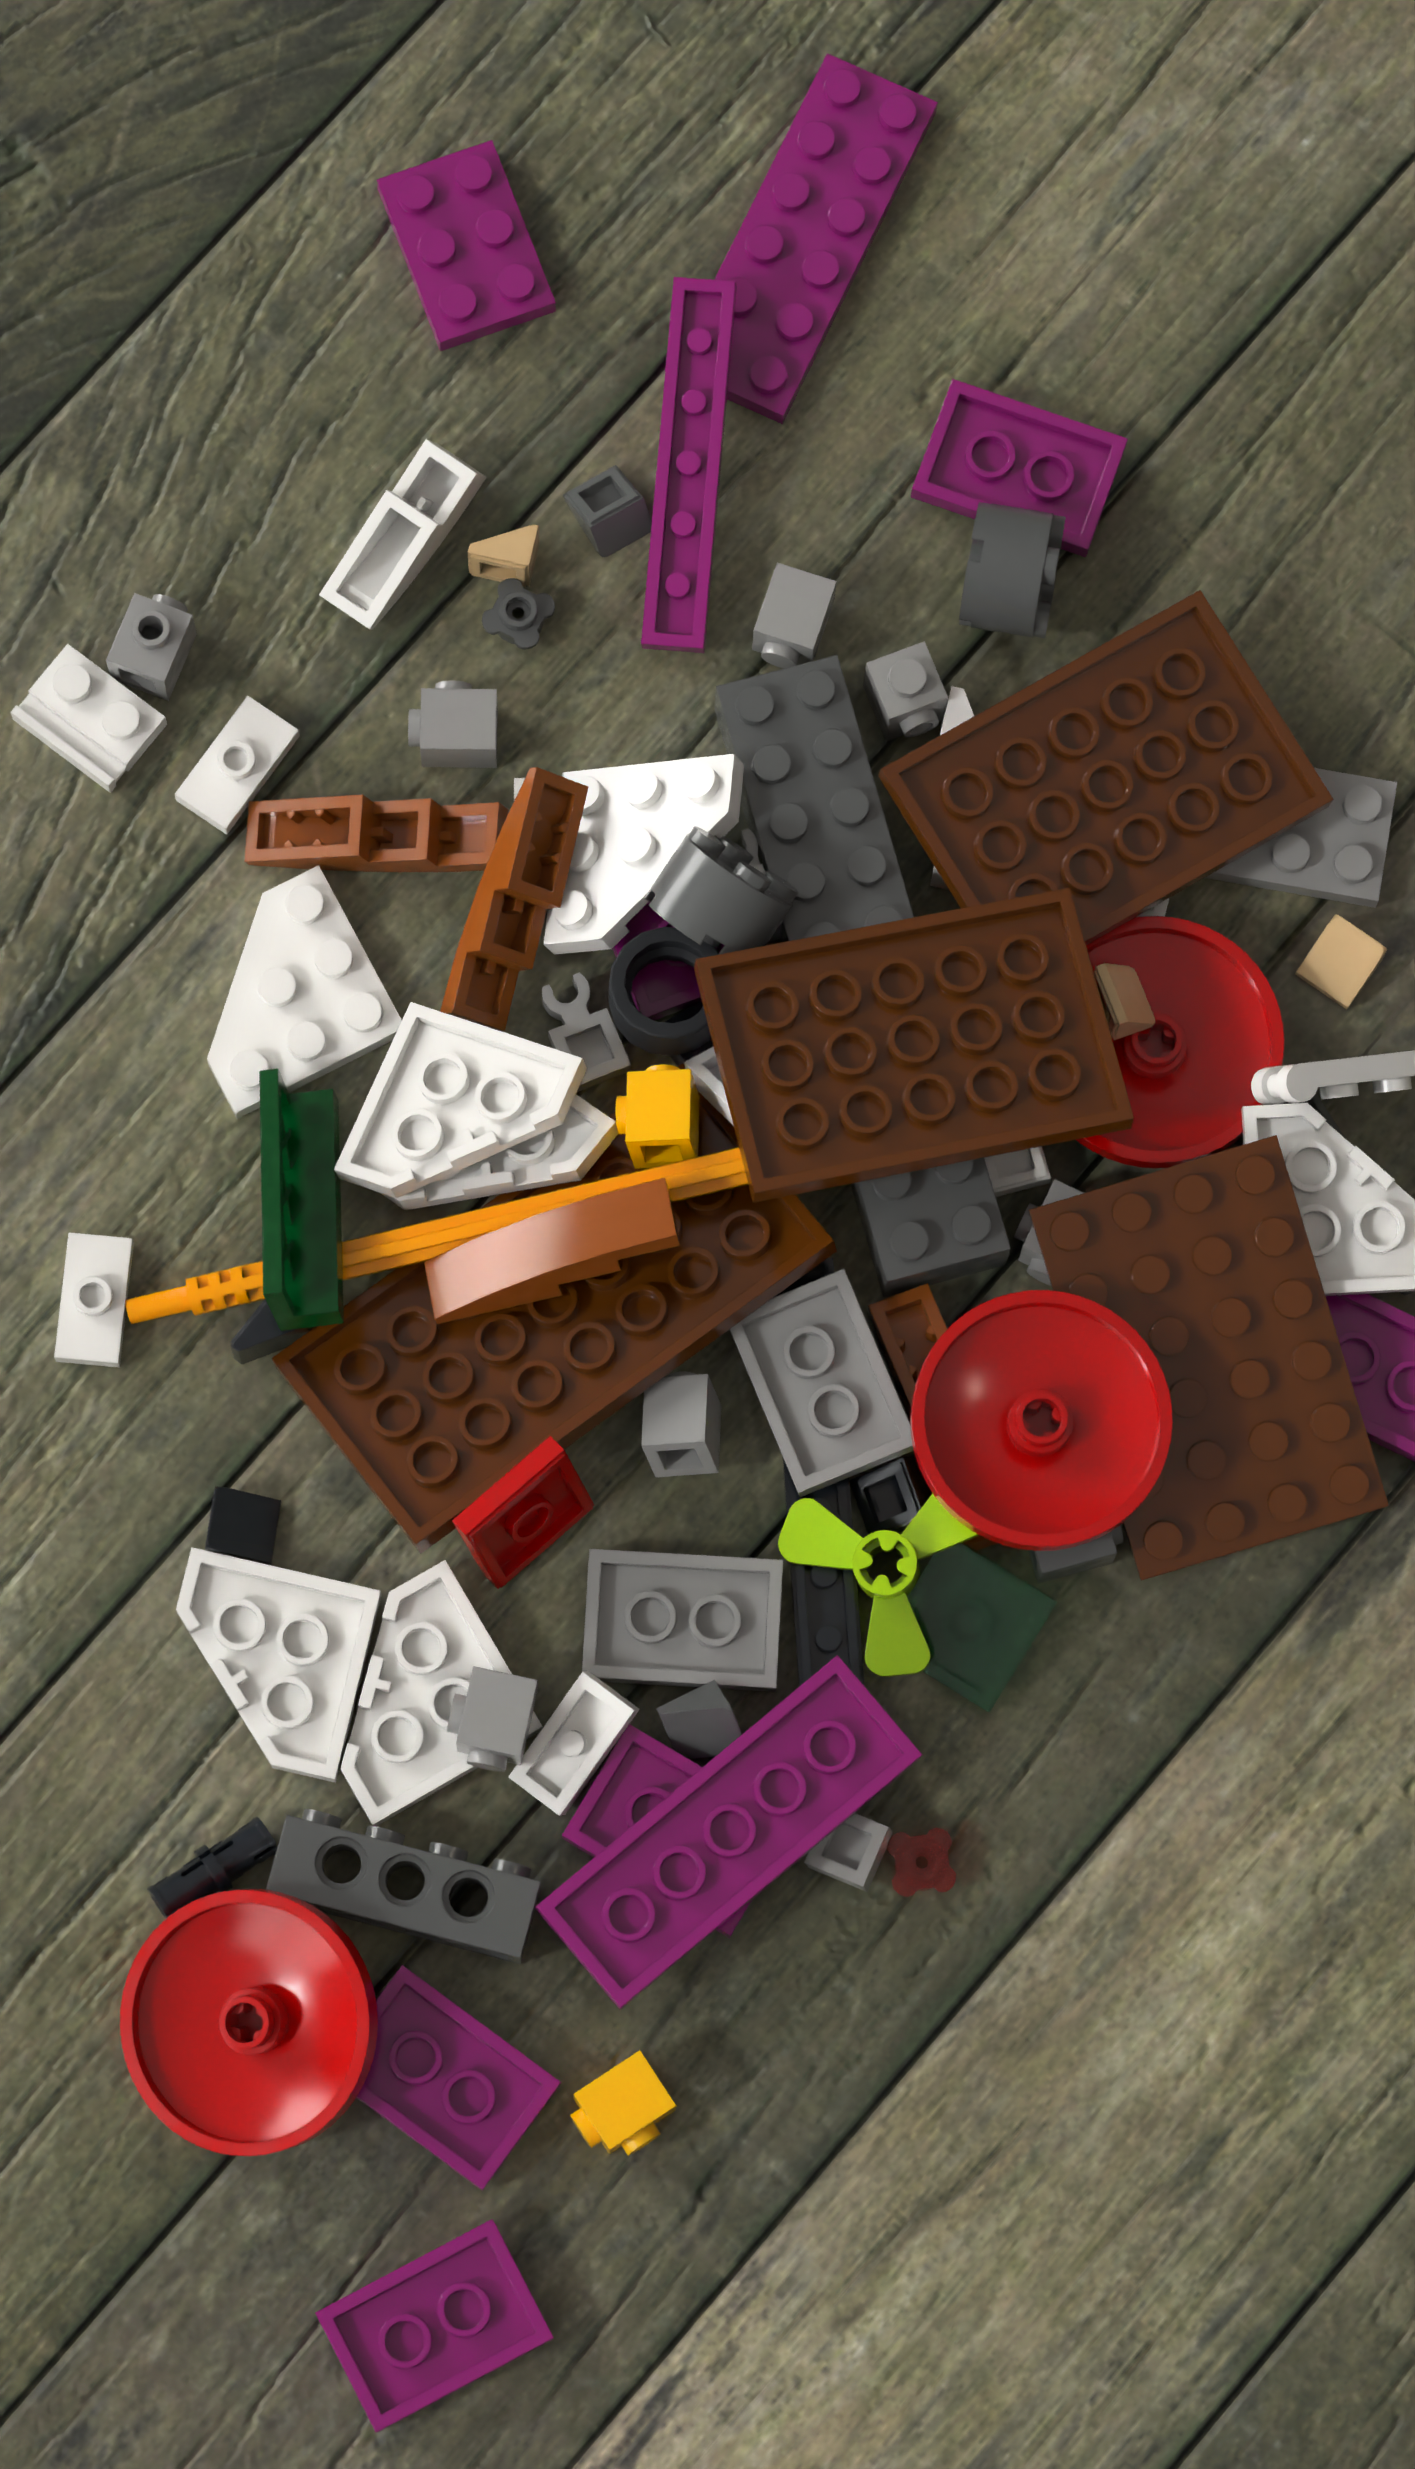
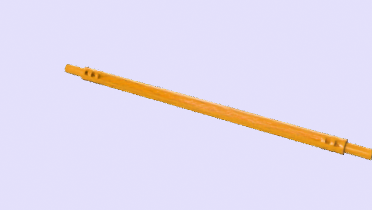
(434, 1237)

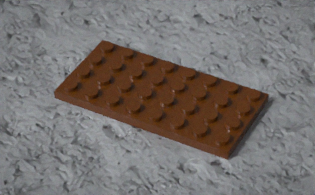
(458, 1403)

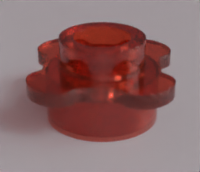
(912, 1878)

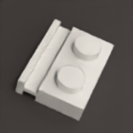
(89, 718)

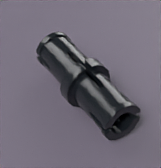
(214, 1867)

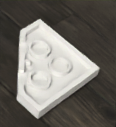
(628, 835)
(298, 996)
(452, 1099)
(541, 1161)
(1349, 1205)
(283, 1652)
(418, 1664)

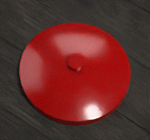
(1207, 1042)
(1041, 1420)
(248, 2022)

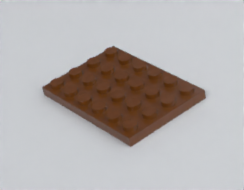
(1111, 776)
(912, 1044)
(1235, 1311)

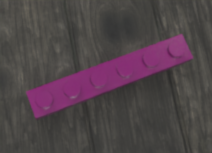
(689, 465)

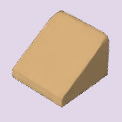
(506, 555)
(1341, 961)
(1123, 1000)

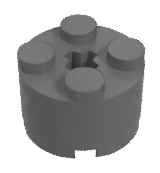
(1011, 570)
(718, 896)

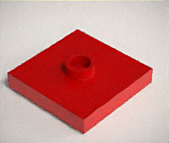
(523, 1513)

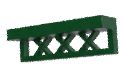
(300, 1204)

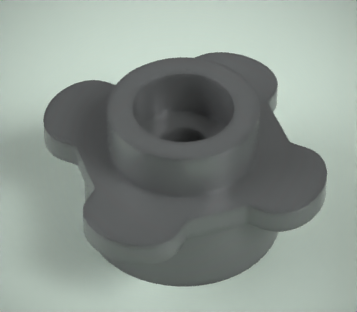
(522, 631)

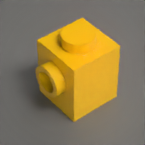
(659, 1116)
(623, 2106)

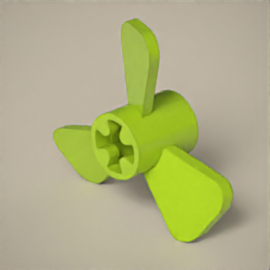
(822, 1540)

